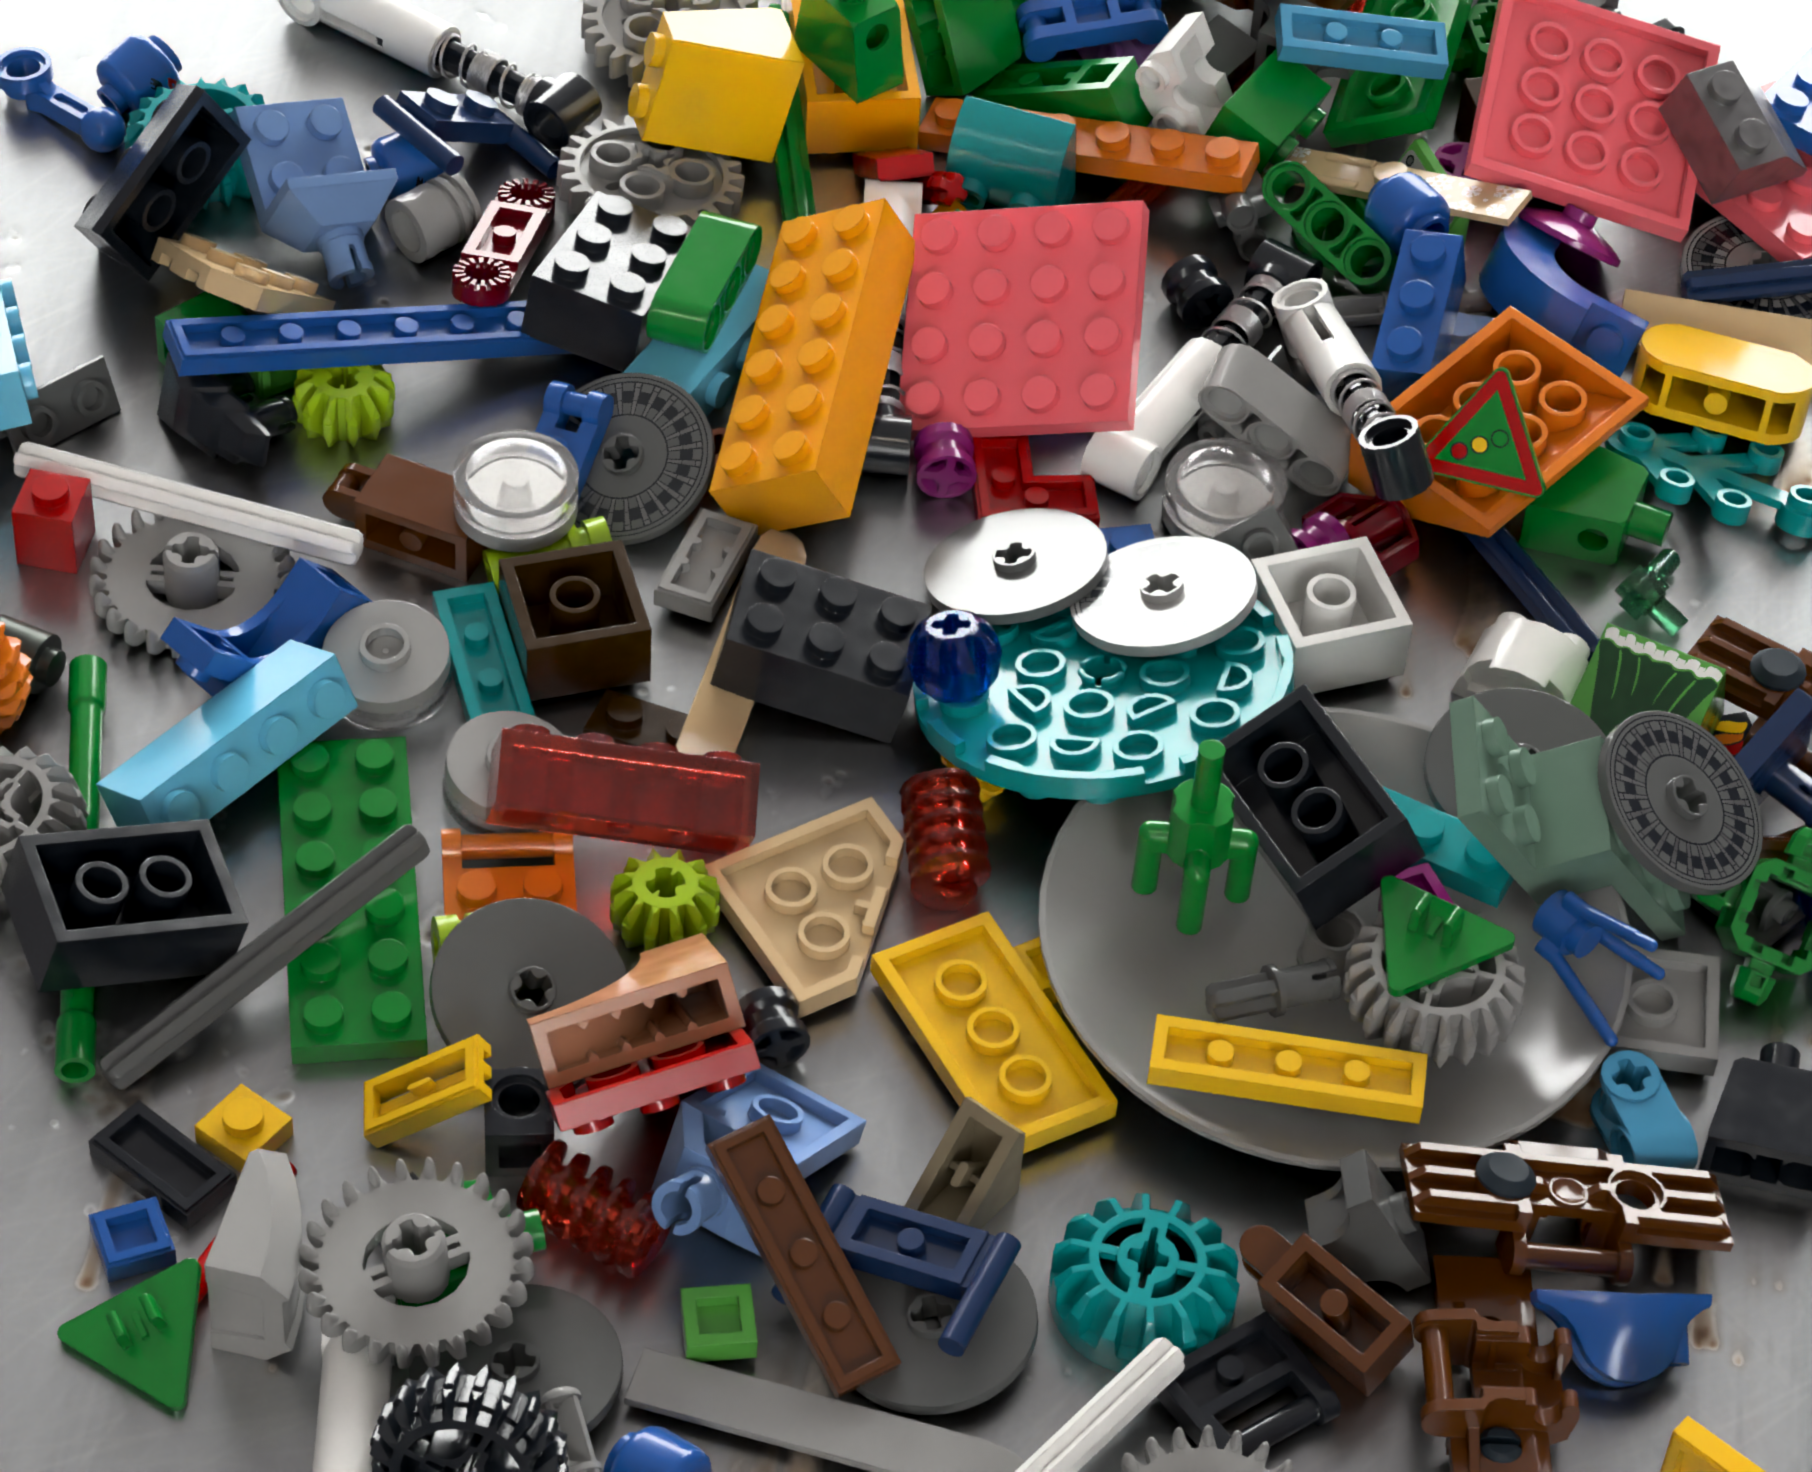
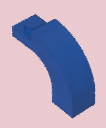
(1527, 277)
(299, 611)

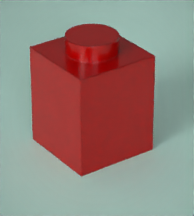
(53, 521)

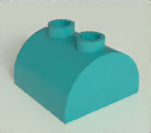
(1012, 156)

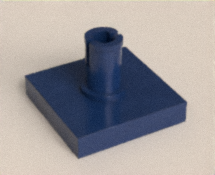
(1775, 750)

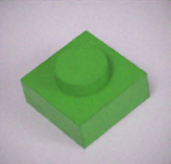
(718, 1322)

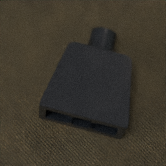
(1764, 1125)

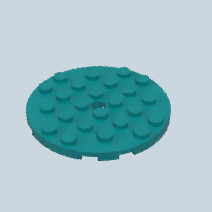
(1137, 734)

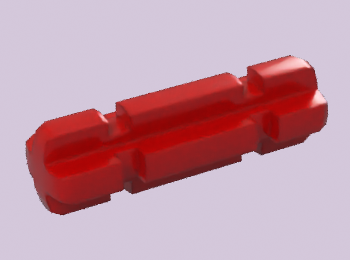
(941, 188)

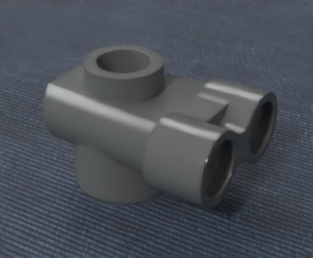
(1241, 213)

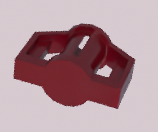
(1379, 521)

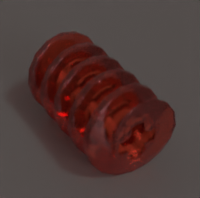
(944, 837)
(591, 1212)

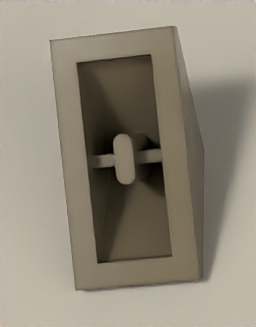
(972, 1168)

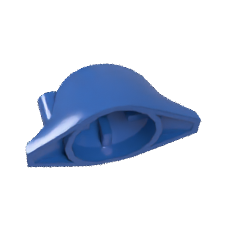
(1623, 1335)

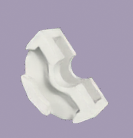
(1178, 80)
(1524, 656)

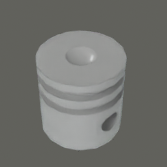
(433, 216)

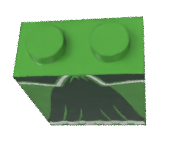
(1643, 675)

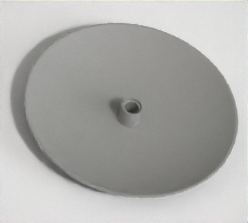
(1125, 961)

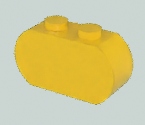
(1723, 384)

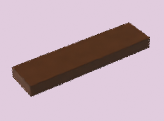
(803, 1256)

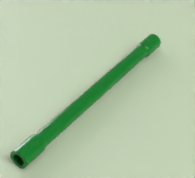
(86, 705)

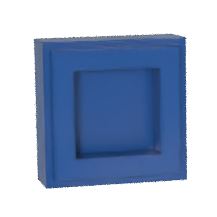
(132, 1239)

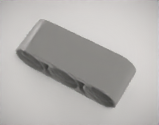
(1279, 415)

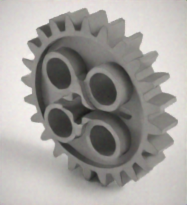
(619, 29)
(647, 174)

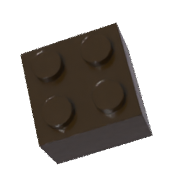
(576, 619)

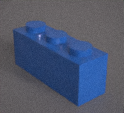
(1419, 309)

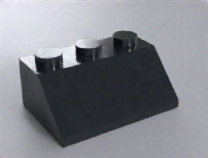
(163, 178)

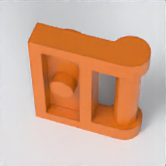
(473, 888)

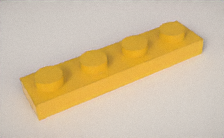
(1288, 1069)

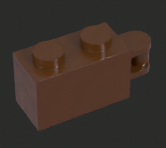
(405, 514)
(1326, 1306)

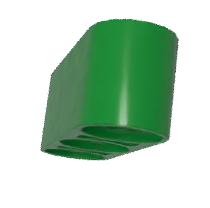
(1318, 209)
(704, 281)

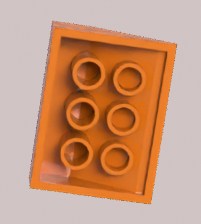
(1564, 399)

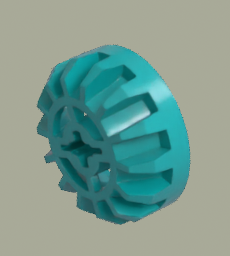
(1118, 1318)

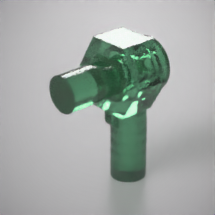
(1645, 592)

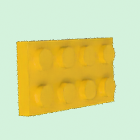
(993, 1030)

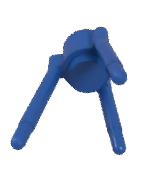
(1576, 928)

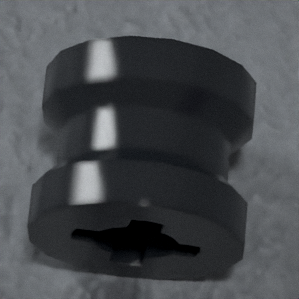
(1196, 290)
(774, 1026)

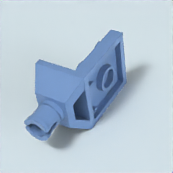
(313, 182)
(686, 1179)

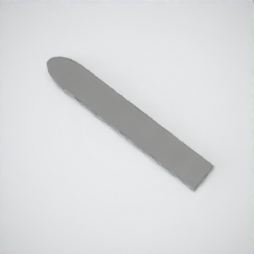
(806, 1420)

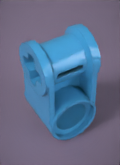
(1640, 1114)

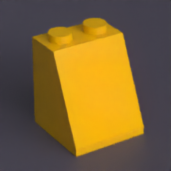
(718, 81)

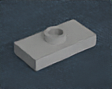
(705, 565)

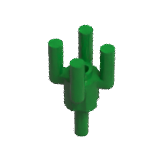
(1198, 840)

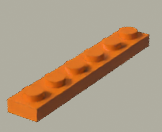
(1129, 151)

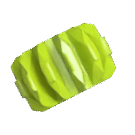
(344, 402)
(663, 900)

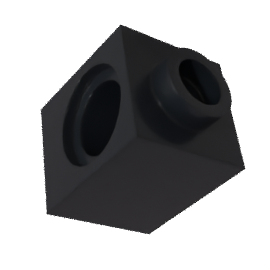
(516, 1121)

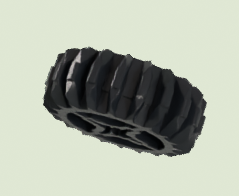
(466, 1427)

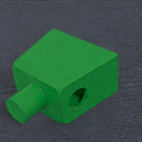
(963, 42)
(853, 43)
(1595, 511)

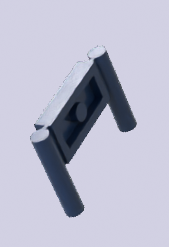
(471, 117)
(922, 1254)

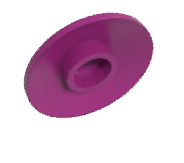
(1573, 228)

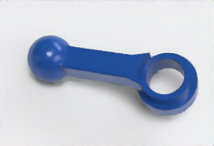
(28, 76)

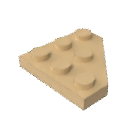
(239, 277)
(813, 900)

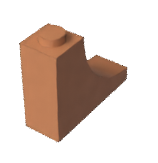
(662, 1004)

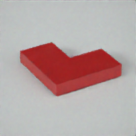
(1008, 482)

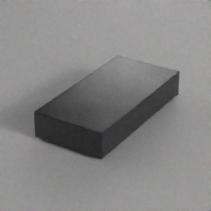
(163, 1164)

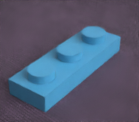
(1361, 41)

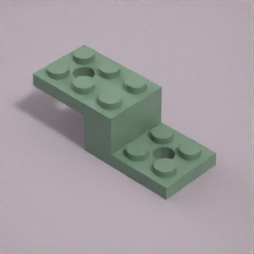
(1548, 818)

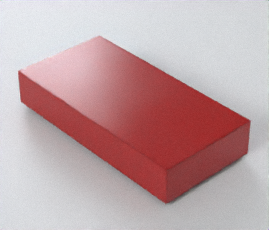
(893, 164)

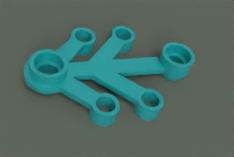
(1714, 475)

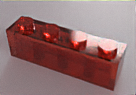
(622, 791)

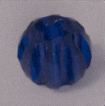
(954, 656)

